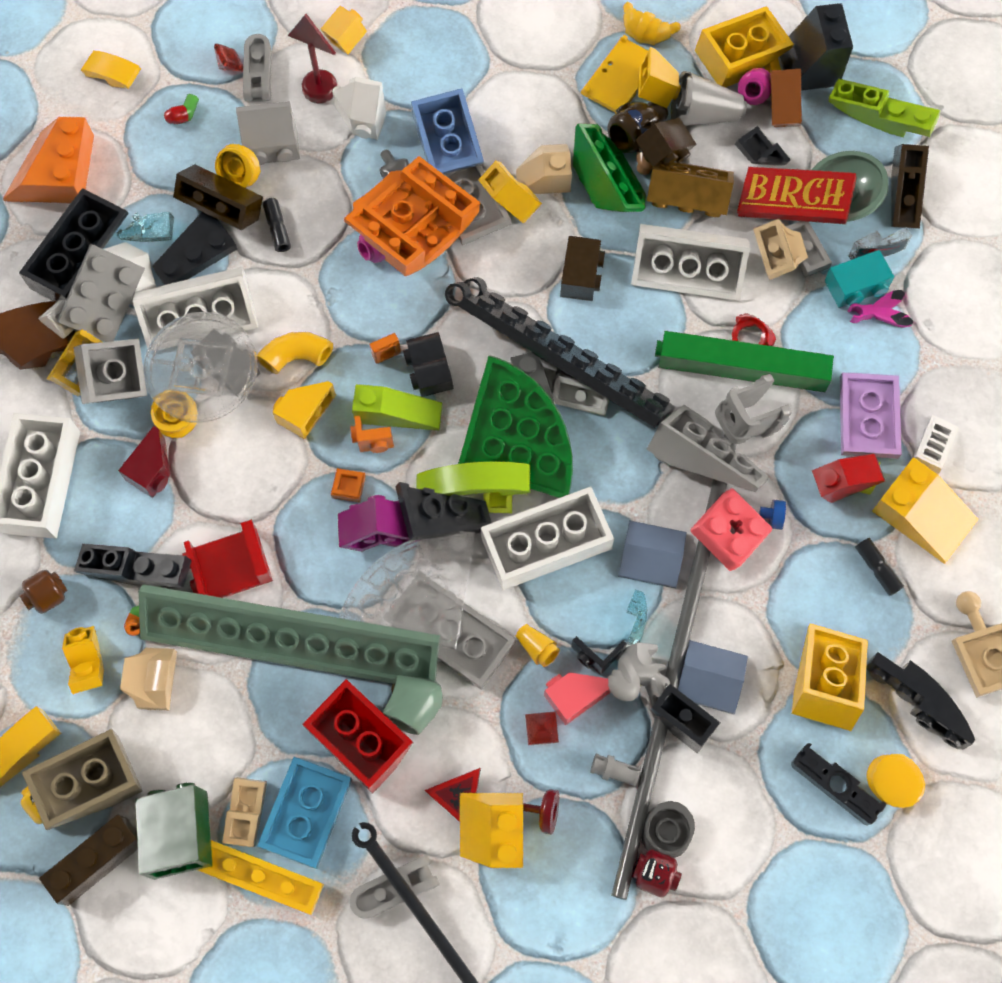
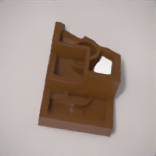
(27, 339)

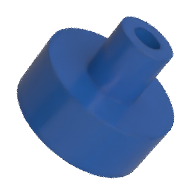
(774, 514)

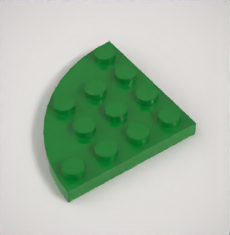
(519, 425)

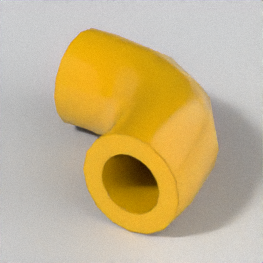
(294, 347)

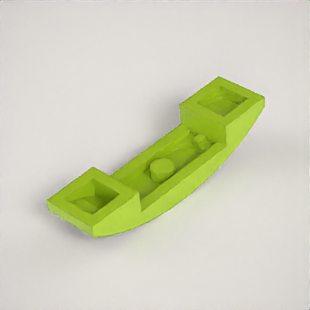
(477, 478)

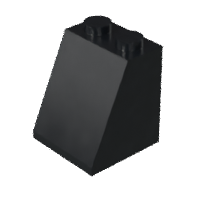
(820, 47)

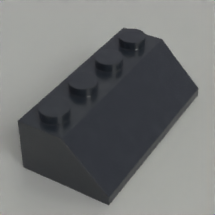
(61, 253)

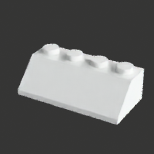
(690, 262)
(216, 293)

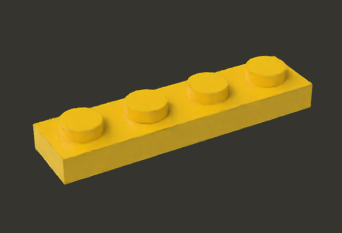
(263, 878)

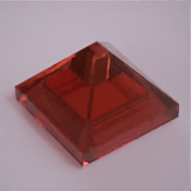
(227, 58)
(541, 728)

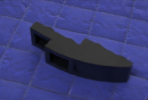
(132, 567)
(933, 705)

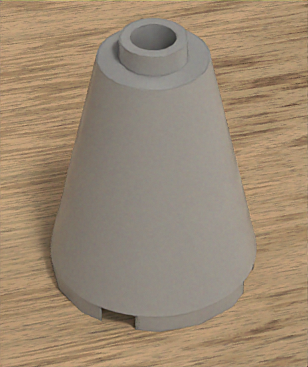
(706, 102)

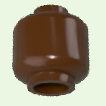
(43, 591)

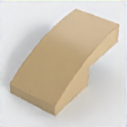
(245, 812)

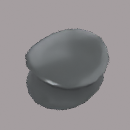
(668, 829)

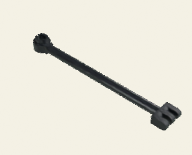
(413, 902)

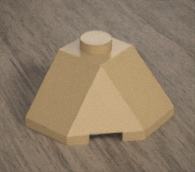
(547, 170)

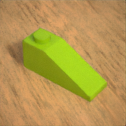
(395, 408)

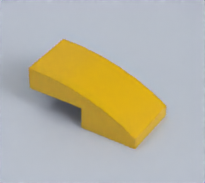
(112, 68)

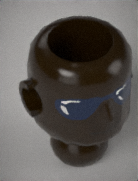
(632, 122)

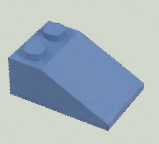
(447, 131)

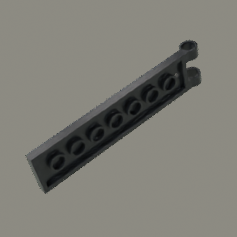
(562, 352)

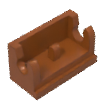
(786, 98)

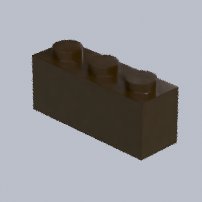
(217, 197)
(91, 861)

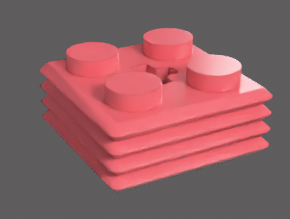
(715, 524)

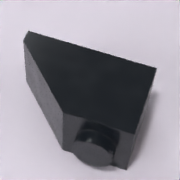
(684, 718)

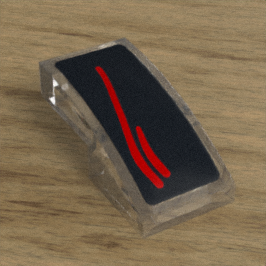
(890, 245)

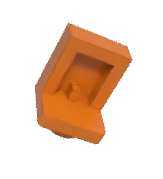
(372, 440)

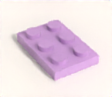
(870, 415)

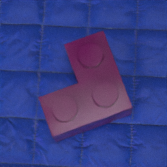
(372, 524)

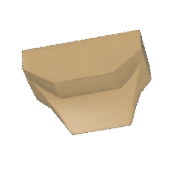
(780, 248)
(150, 678)

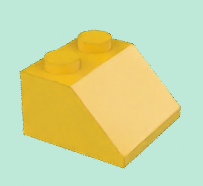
(492, 829)

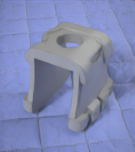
(744, 427)

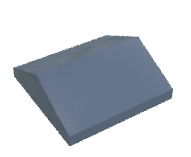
(652, 554)
(713, 676)

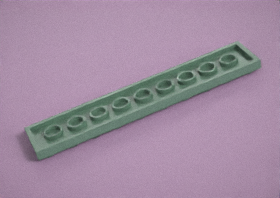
(285, 636)

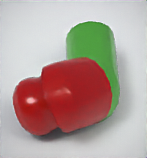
(182, 113)

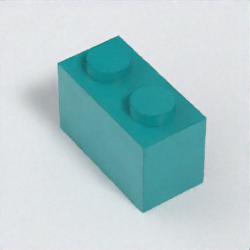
(859, 279)

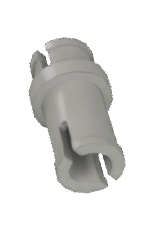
(615, 769)

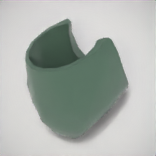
(413, 703)

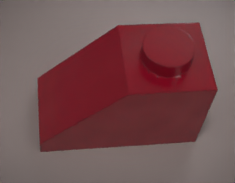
(148, 464)

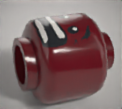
(656, 873)

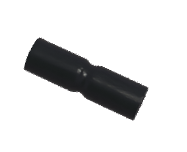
(277, 228)
(881, 569)

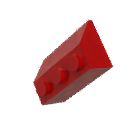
(358, 735)

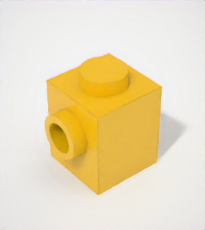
(344, 29)

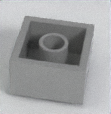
(110, 371)

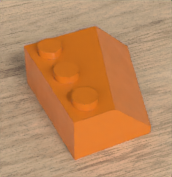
(55, 164)

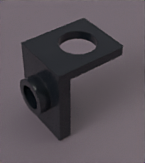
(590, 659)

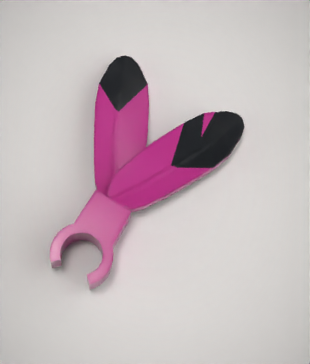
(883, 310)

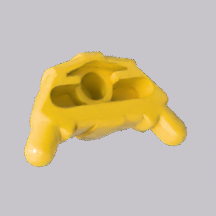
(646, 27)

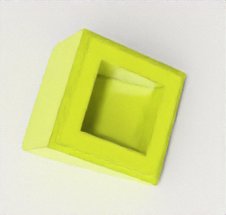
(497, 503)

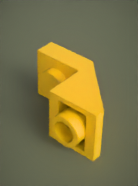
(508, 192)
(84, 659)

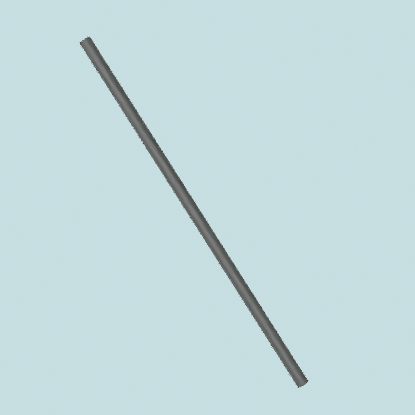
(659, 730)

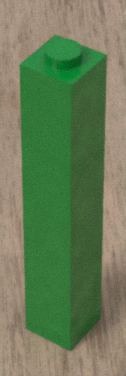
(744, 361)

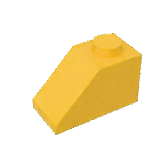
(658, 79)
(303, 407)

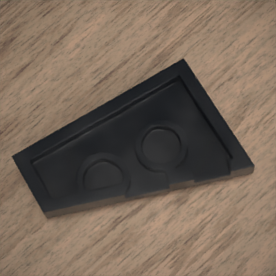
(194, 250)
(436, 514)

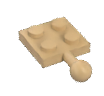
(981, 650)

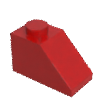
(847, 476)

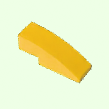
(23, 741)

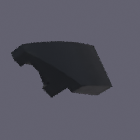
(760, 150)

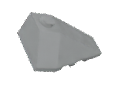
(691, 445)

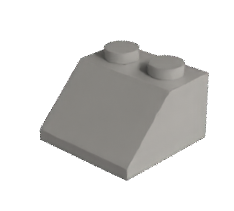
(269, 131)

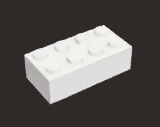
(36, 474)
(547, 538)

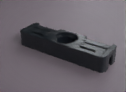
(853, 799)

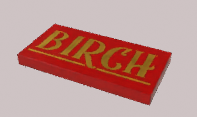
(797, 195)

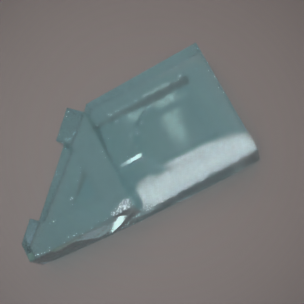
(149, 228)
(638, 608)

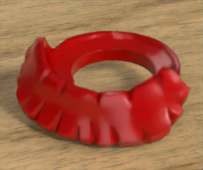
(746, 320)

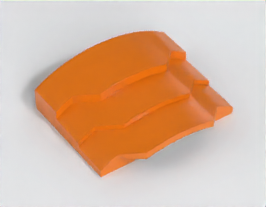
(413, 215)

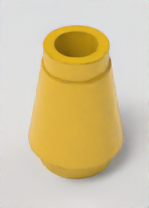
(538, 646)

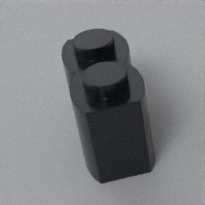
(429, 365)

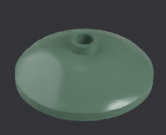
(870, 184)

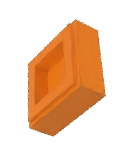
(385, 348)
(348, 485)

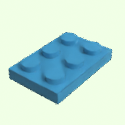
(305, 812)

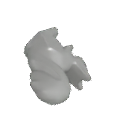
(637, 670)

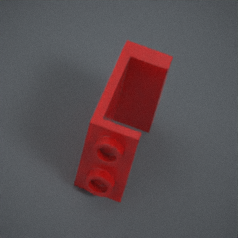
(228, 563)

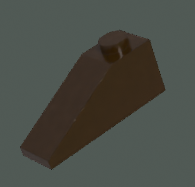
(908, 185)

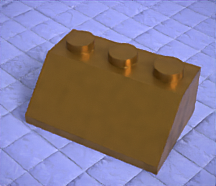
(691, 188)

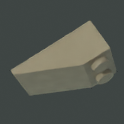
(82, 780)

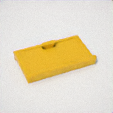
(618, 82)

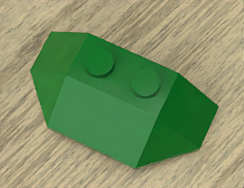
(605, 171)

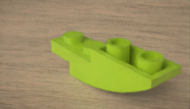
(875, 109)

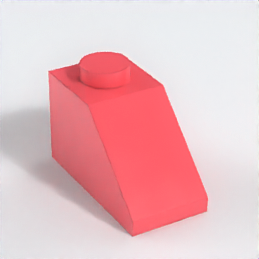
(575, 694)

